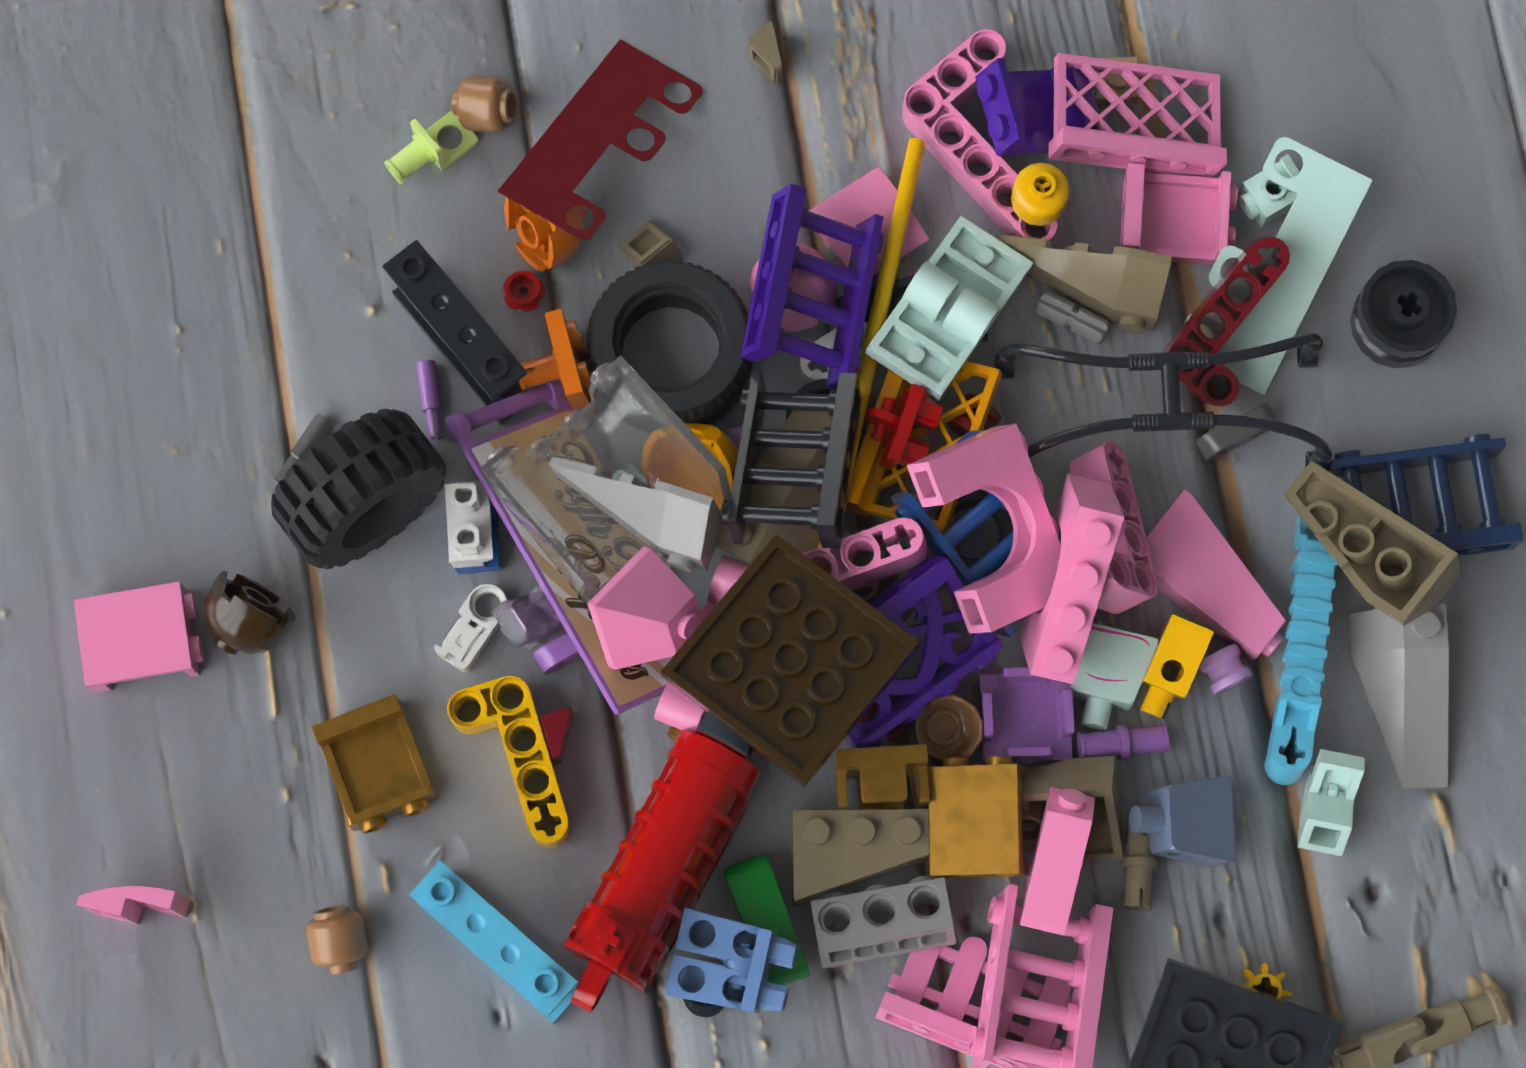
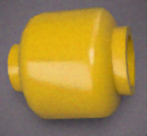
(1040, 194)

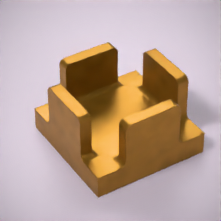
(882, 775)

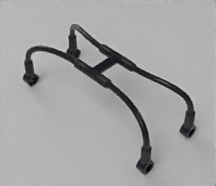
(1172, 418)

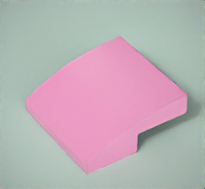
(860, 200)
(128, 902)

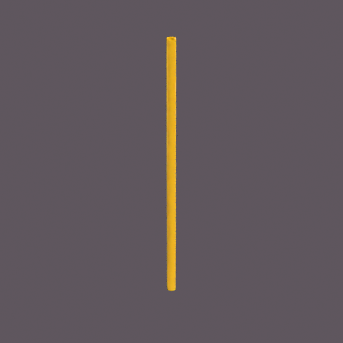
(888, 273)

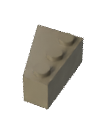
(853, 846)

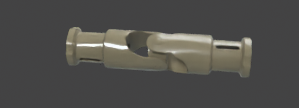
(1408, 1038)

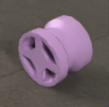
(1225, 669)

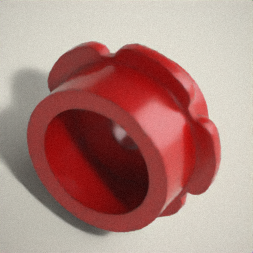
(520, 280)

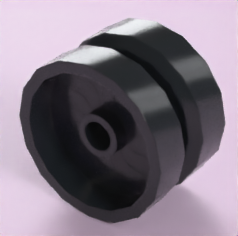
(1406, 289)

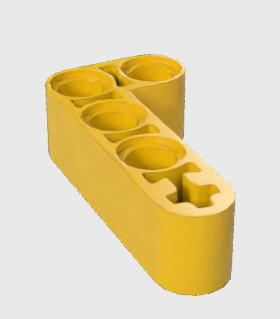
(521, 763)

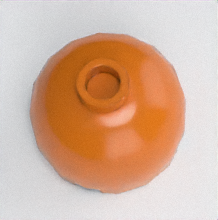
(543, 243)

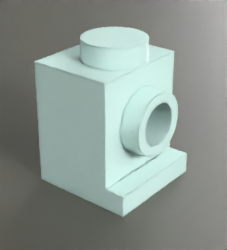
(1262, 205)

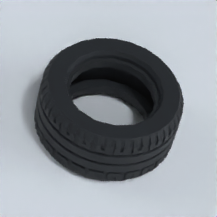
(687, 288)

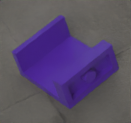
(1022, 107)

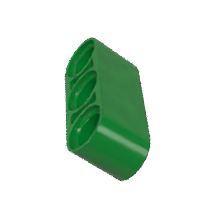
(762, 906)

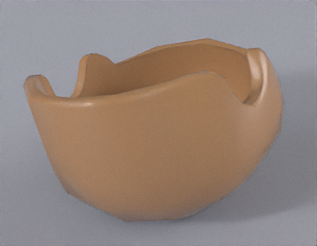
(949, 727)

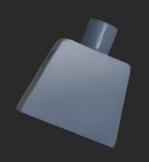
(1189, 821)

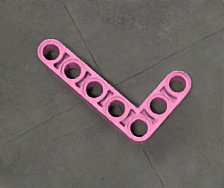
(972, 147)

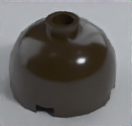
(244, 615)

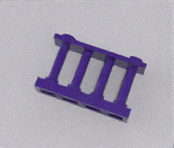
(774, 295)

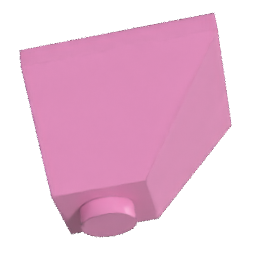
(643, 612)

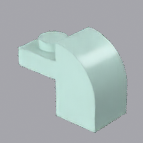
(1329, 802)

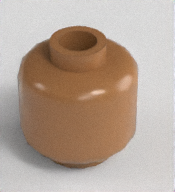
(485, 104)
(337, 938)

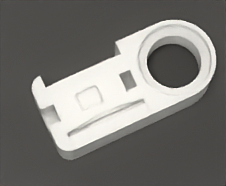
(470, 632)

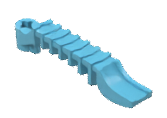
(1303, 658)

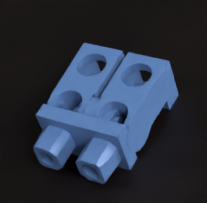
(743, 968)

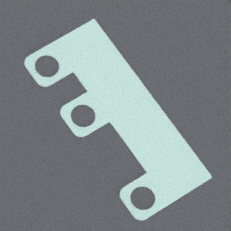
(1313, 232)

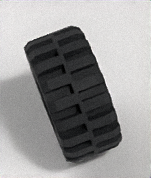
(358, 488)

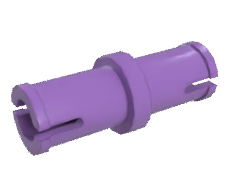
(1122, 741)

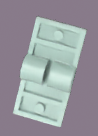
(949, 308)

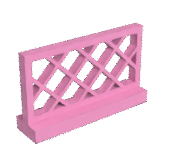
(1117, 149)

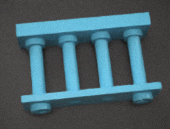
(495, 941)

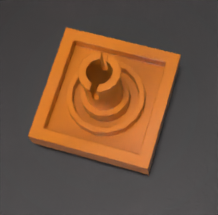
(563, 362)

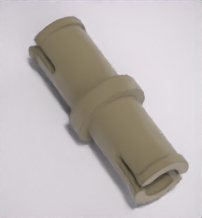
(1138, 871)

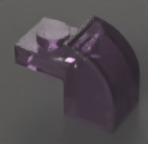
(528, 619)

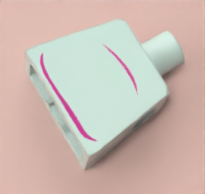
(1111, 672)

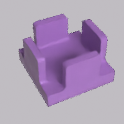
(1025, 717)

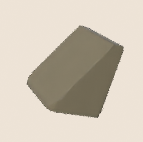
(765, 53)
(649, 245)

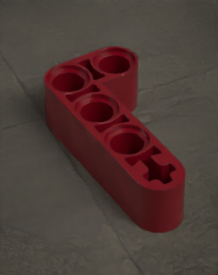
(1231, 316)

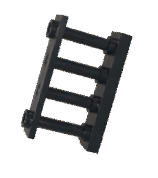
(454, 326)
(830, 479)

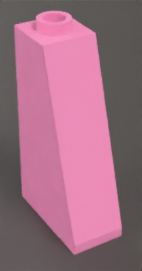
(1210, 581)

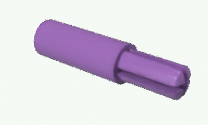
(430, 397)

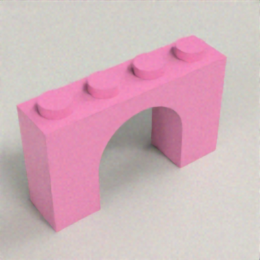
(1001, 465)
(1089, 532)

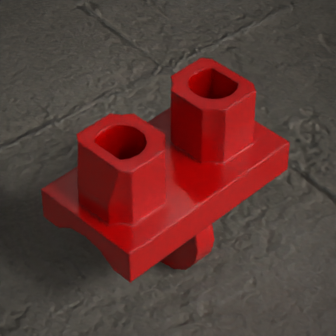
(912, 410)

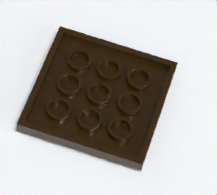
(790, 660)

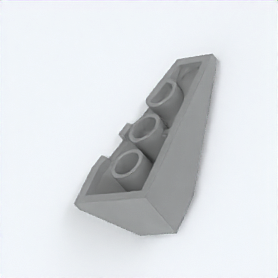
(666, 518)
(1407, 690)

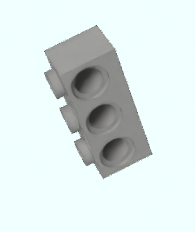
(870, 940)

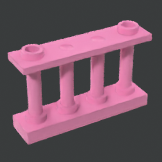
(1084, 974)

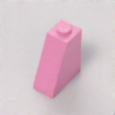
(1057, 860)

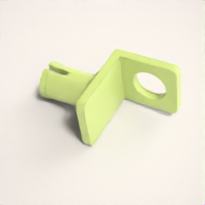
(426, 148)

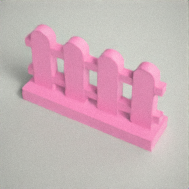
(946, 1023)

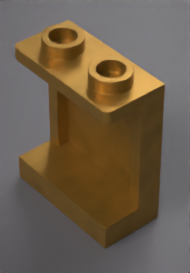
(375, 764)
(976, 819)

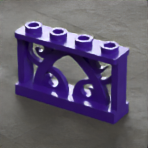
(919, 592)

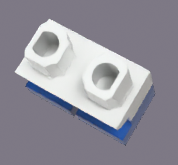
(470, 520)

